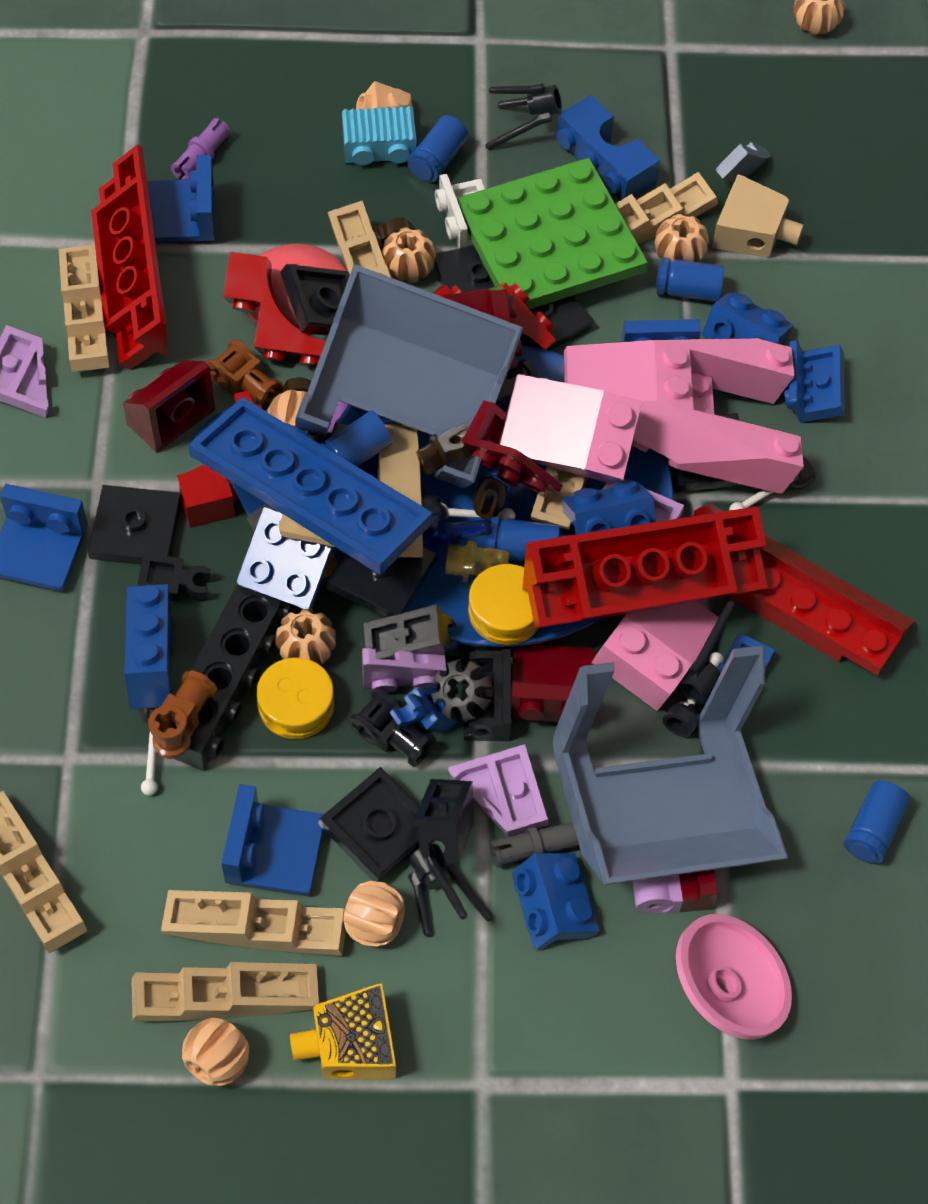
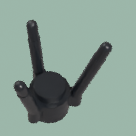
(540, 101)
(703, 675)
(434, 874)

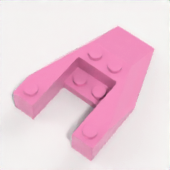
(678, 407)

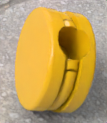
(500, 607)
(295, 698)

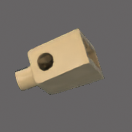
(754, 220)

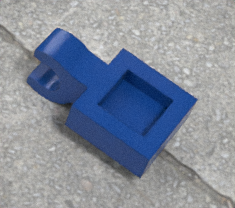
(422, 710)

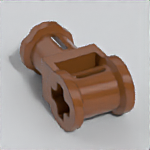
(241, 371)
(178, 716)

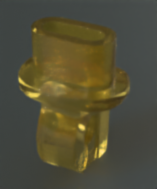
(472, 559)

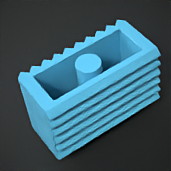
(378, 134)

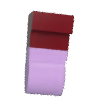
(676, 893)

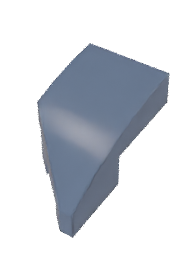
(742, 161)

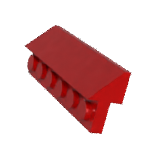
(129, 262)
(644, 567)
(823, 608)

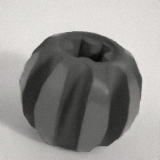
(449, 690)

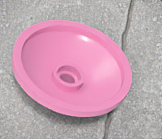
(733, 976)

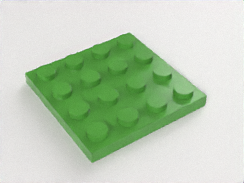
(552, 233)

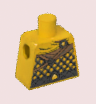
(350, 1037)

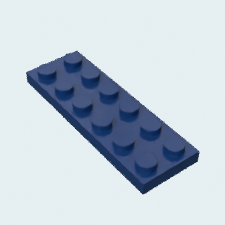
(311, 485)

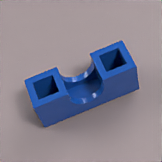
(624, 168)
(147, 645)

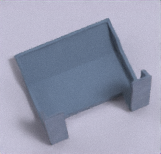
(409, 362)
(670, 811)

